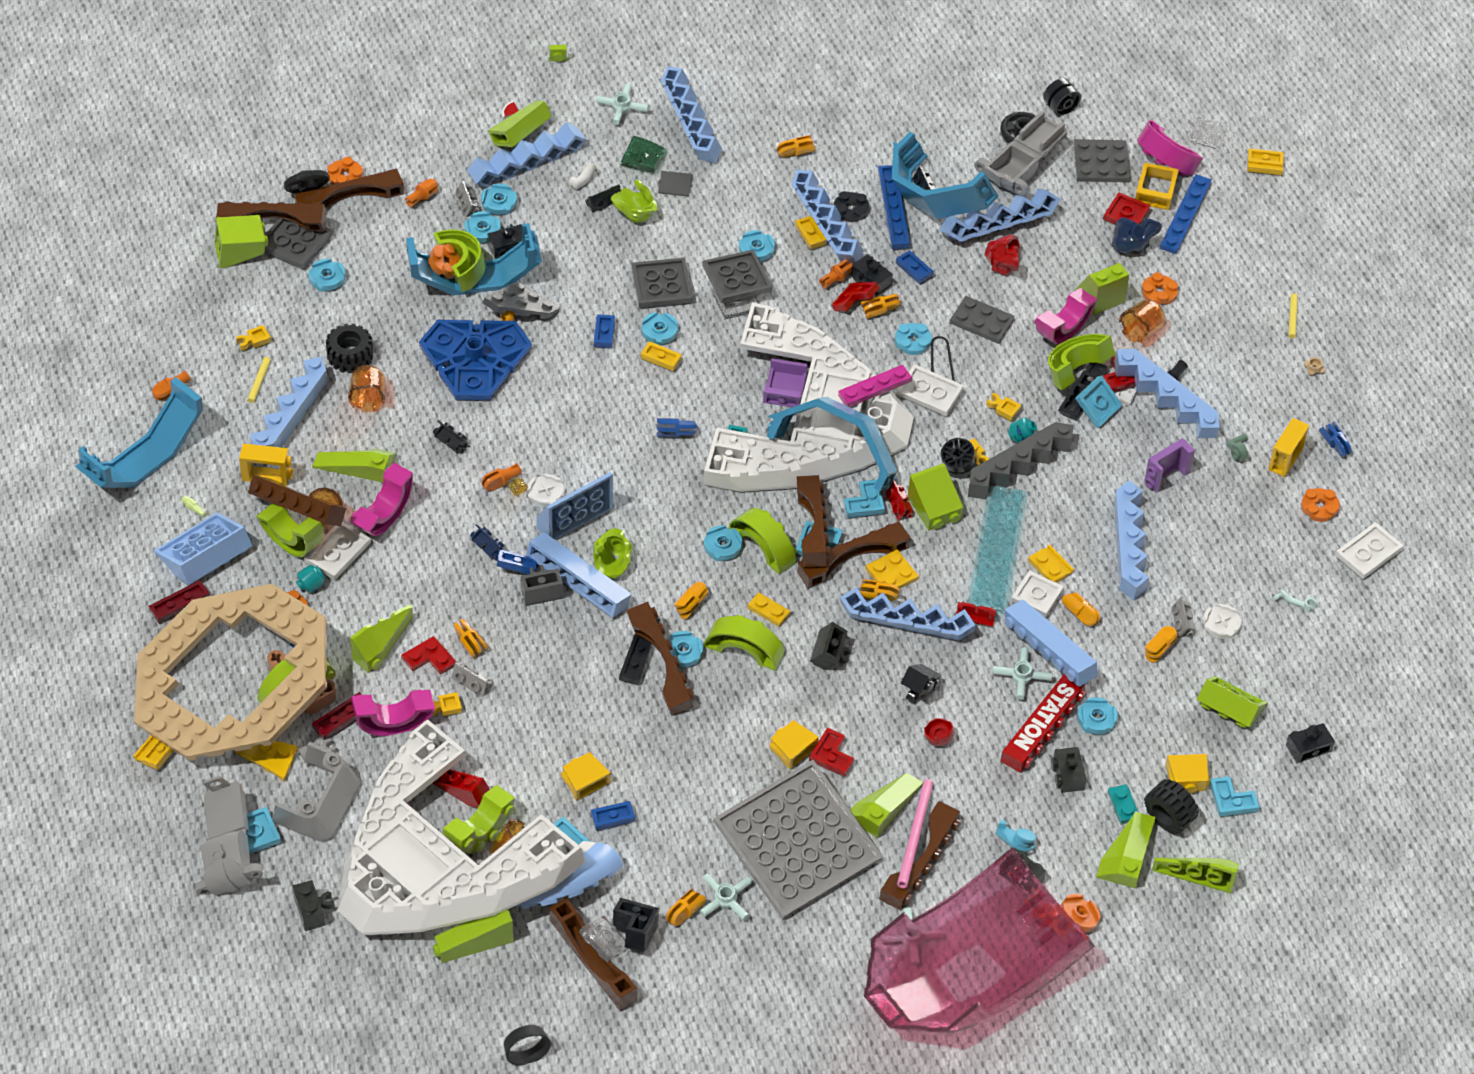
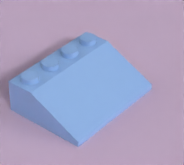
(577, 508)
(204, 548)

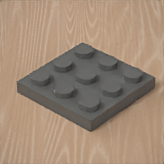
(1101, 160)
(294, 243)
(737, 276)
(662, 282)

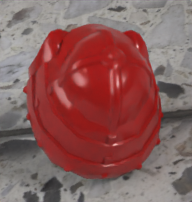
(1004, 254)

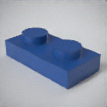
(914, 266)
(604, 331)
(516, 562)
(613, 815)

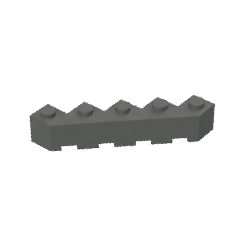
(1018, 457)

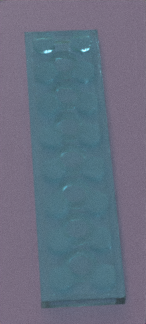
(997, 548)

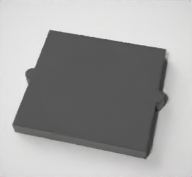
(675, 183)

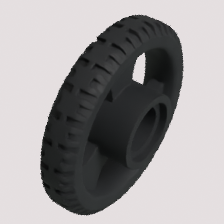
(1022, 120)
(306, 181)

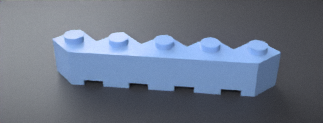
(691, 114)
(526, 155)
(826, 216)
(1000, 217)
(1167, 391)
(292, 406)
(1130, 540)
(907, 616)

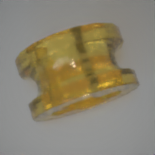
(517, 486)

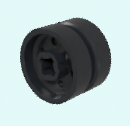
(1062, 96)
(959, 457)

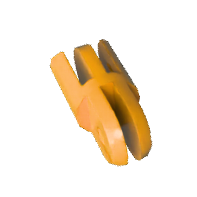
(796, 146)
(880, 305)
(871, 589)
(691, 599)
(1081, 608)
(469, 635)
(1160, 643)
(685, 907)

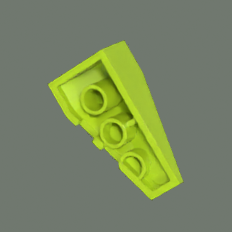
(374, 642)
(883, 805)
(1126, 854)
(1203, 871)

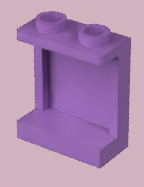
(785, 383)
(1174, 457)

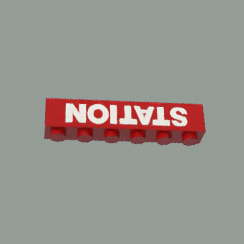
(1042, 724)

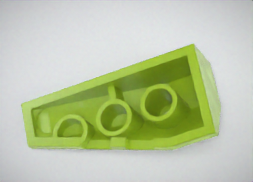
(358, 463)

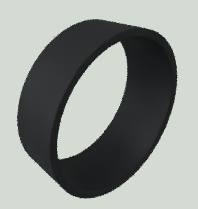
(530, 1055)

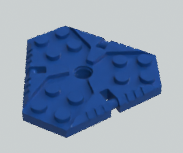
(472, 353)

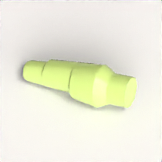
(192, 505)

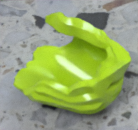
(635, 205)
(612, 543)

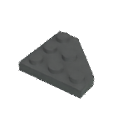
(521, 301)

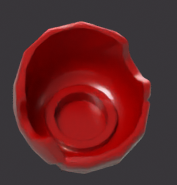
(941, 729)

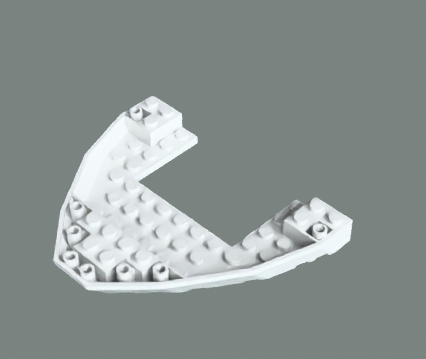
(820, 441)
(414, 878)

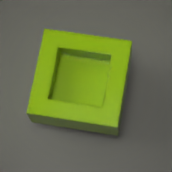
(558, 53)

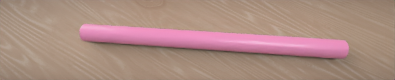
(915, 834)

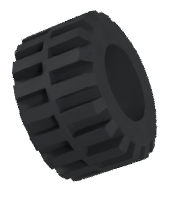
(349, 336)
(1171, 806)

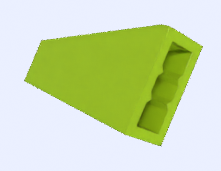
(520, 124)
(474, 937)

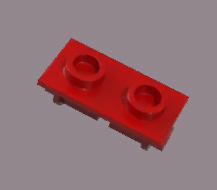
(896, 497)
(980, 615)

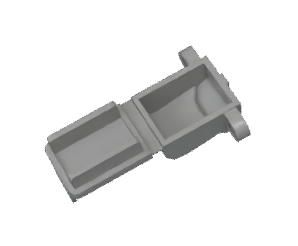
(1021, 157)
(227, 848)

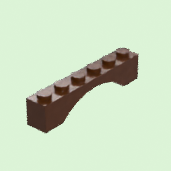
(382, 184)
(308, 216)
(296, 501)
(877, 541)
(813, 545)
(674, 691)
(941, 824)
(608, 976)

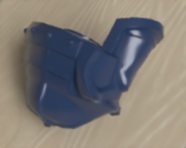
(1132, 237)

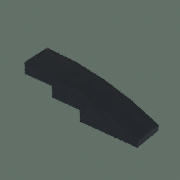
(1070, 405)

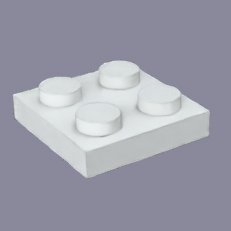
(1038, 592)

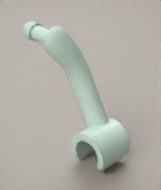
(1309, 601)

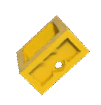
(1161, 199)
(1288, 447)
(265, 455)

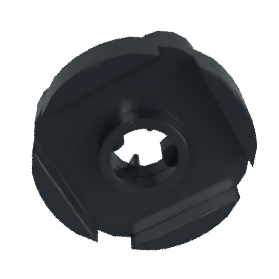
(851, 198)

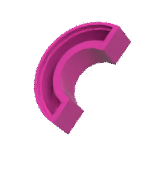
(1168, 151)
(1069, 320)
(388, 502)
(393, 718)

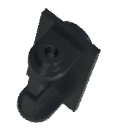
(923, 180)
(602, 199)
(446, 432)

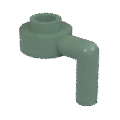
(1237, 448)

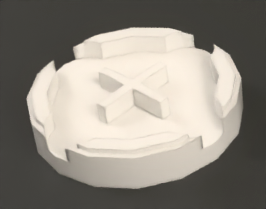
(545, 490)
(1222, 621)

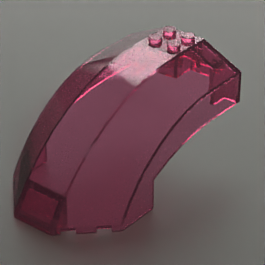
(972, 952)

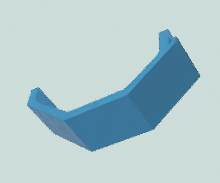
(938, 202)
(498, 272)
(867, 425)
(151, 450)

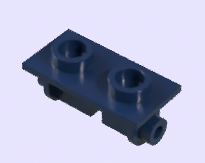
(482, 537)

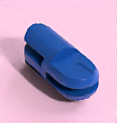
(674, 427)
(1336, 438)

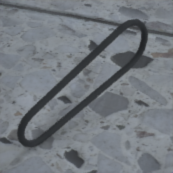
(949, 355)

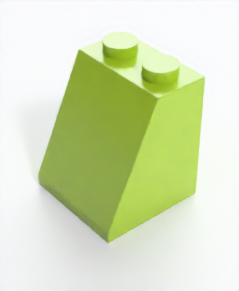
(239, 239)
(1107, 286)
(935, 497)

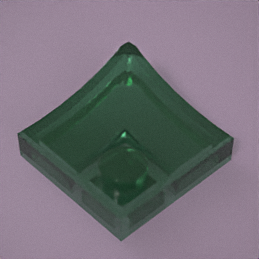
(643, 155)

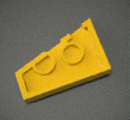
(273, 758)

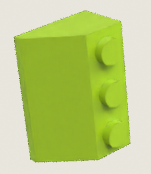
(1231, 701)

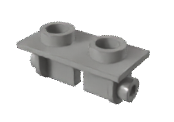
(467, 199)
(1182, 612)
(469, 679)

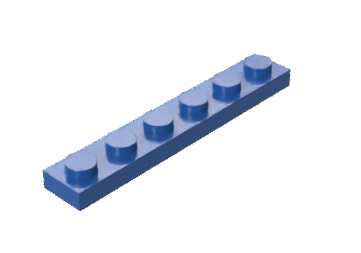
(893, 209)
(1185, 214)

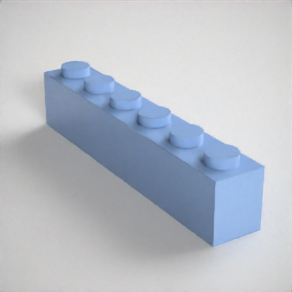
(579, 575)
(1051, 643)

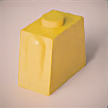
(793, 743)
(1189, 771)
(585, 775)

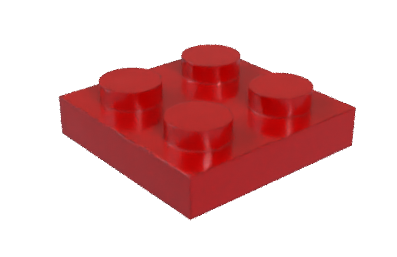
(1126, 207)

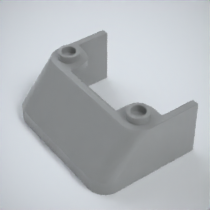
(322, 819)

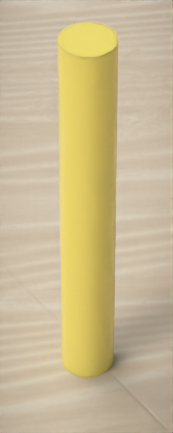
(1293, 316)
(258, 380)

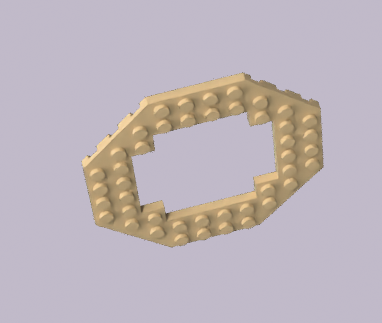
(190, 734)

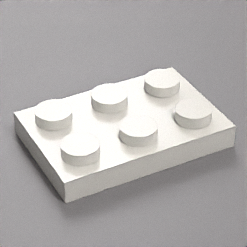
(931, 390)
(337, 550)
(1369, 550)

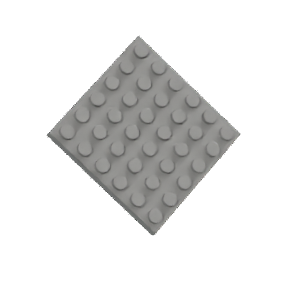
(797, 839)

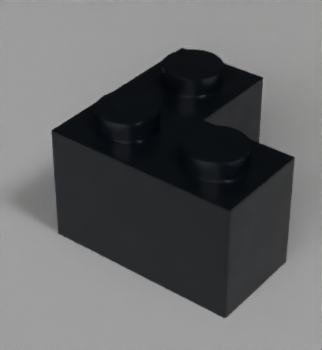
(637, 922)

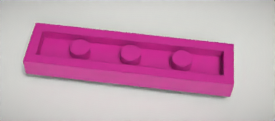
(875, 386)

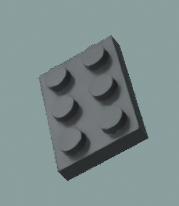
(982, 319)

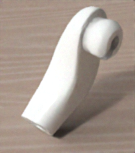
(584, 177)

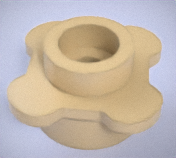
(1314, 362)

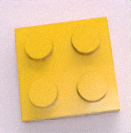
(892, 570)

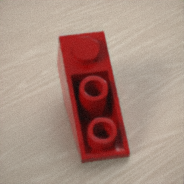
(463, 787)

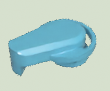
(1019, 839)

